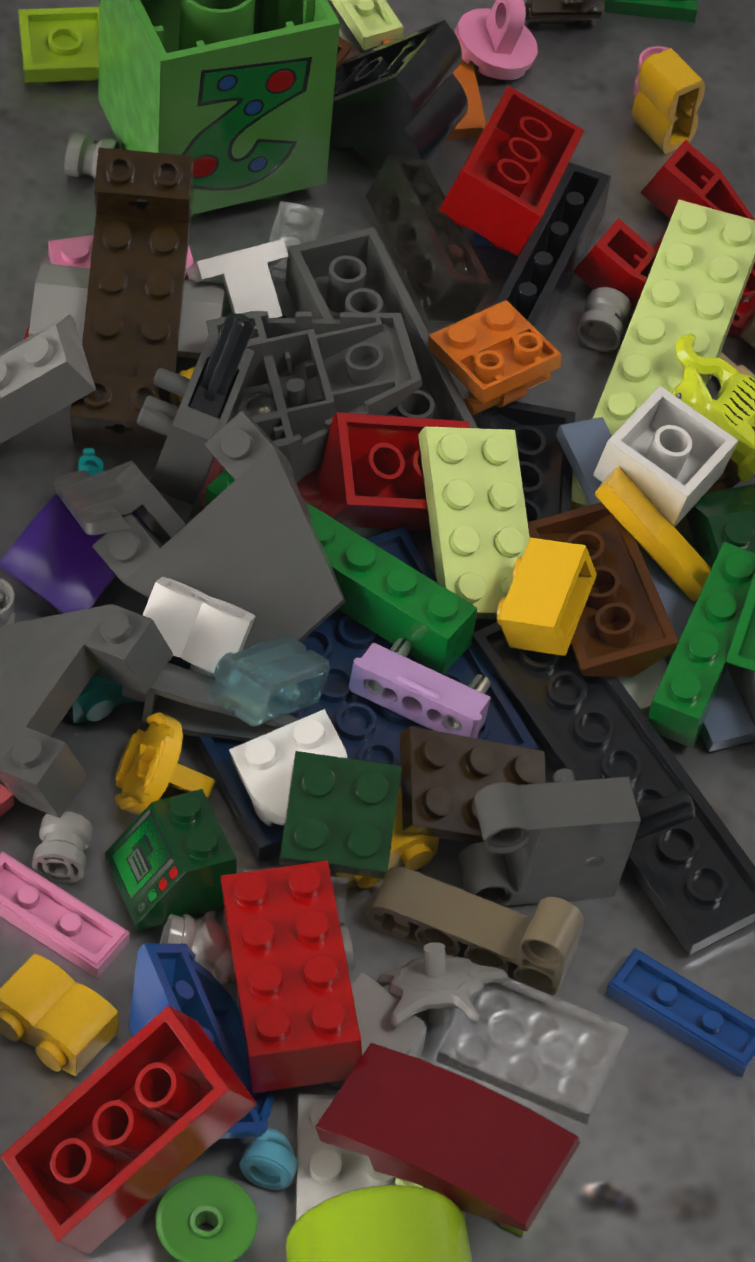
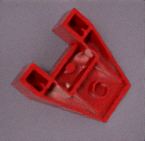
(625, 259)

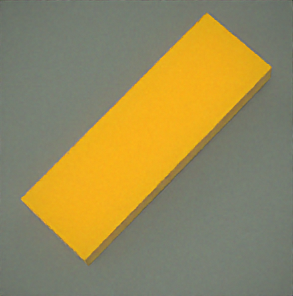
(654, 532)

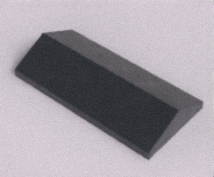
(542, 461)

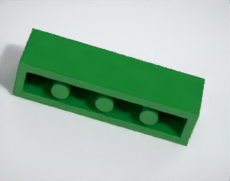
(703, 648)

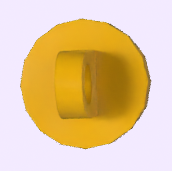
(152, 765)

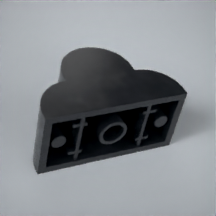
(399, 97)

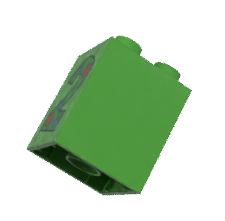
(225, 84)

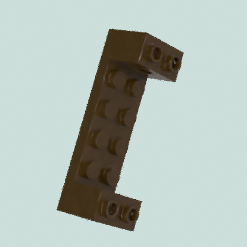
(133, 291)

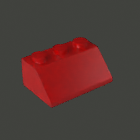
(375, 471)

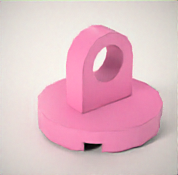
(498, 40)

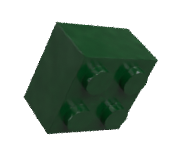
(340, 814)

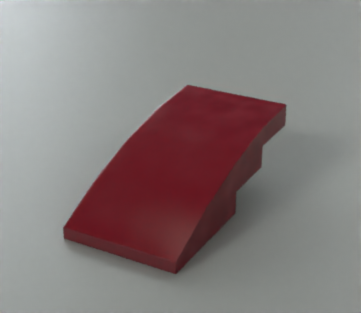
(448, 1136)

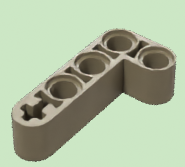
(471, 927)

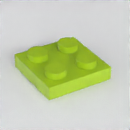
(60, 44)

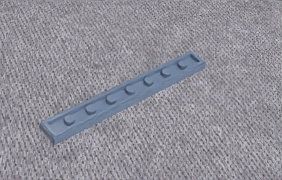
(727, 719)

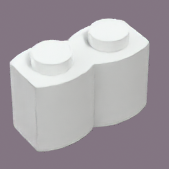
(197, 625)

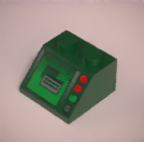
(172, 860)

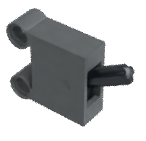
(560, 837)

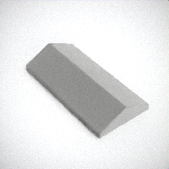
(64, 291)

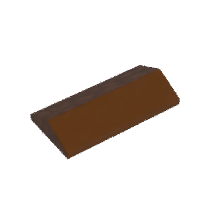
(623, 617)

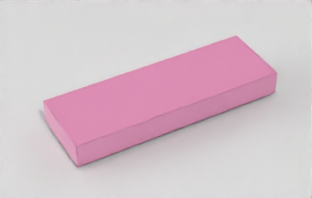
(58, 918)

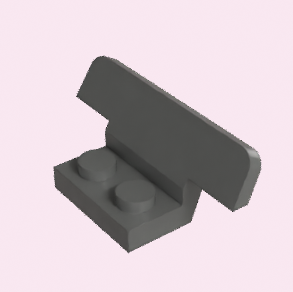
(103, 498)

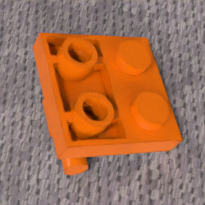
(495, 356)

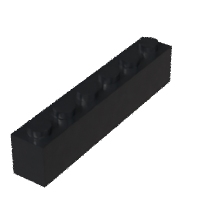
(557, 245)

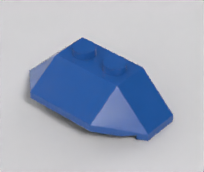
(173, 978)

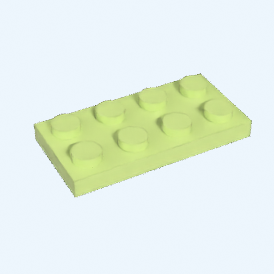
(474, 511)

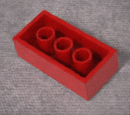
(512, 171)
(291, 976)
(128, 1130)

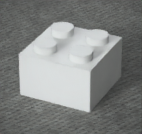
(668, 453)

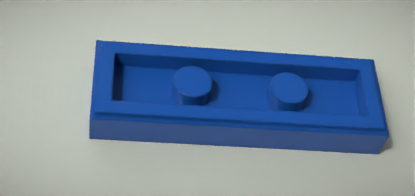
(685, 1011)

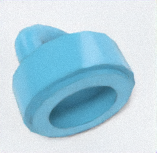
(269, 1161)

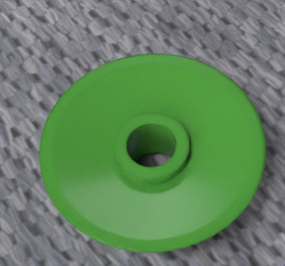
(209, 1201)

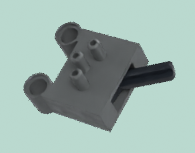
(202, 412)

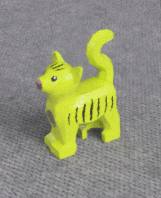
(733, 406)

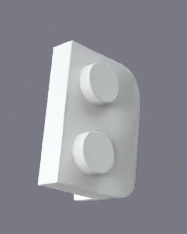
(268, 761)

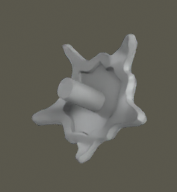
(437, 984)

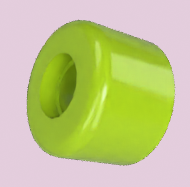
(381, 1226)

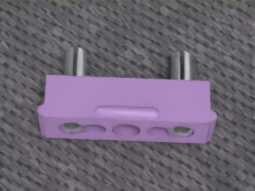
(420, 692)

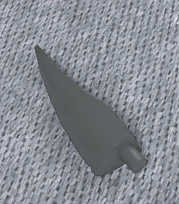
(188, 699)

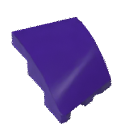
(58, 560)

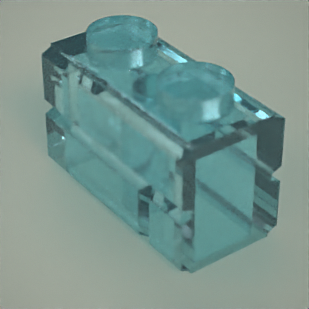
(269, 680)

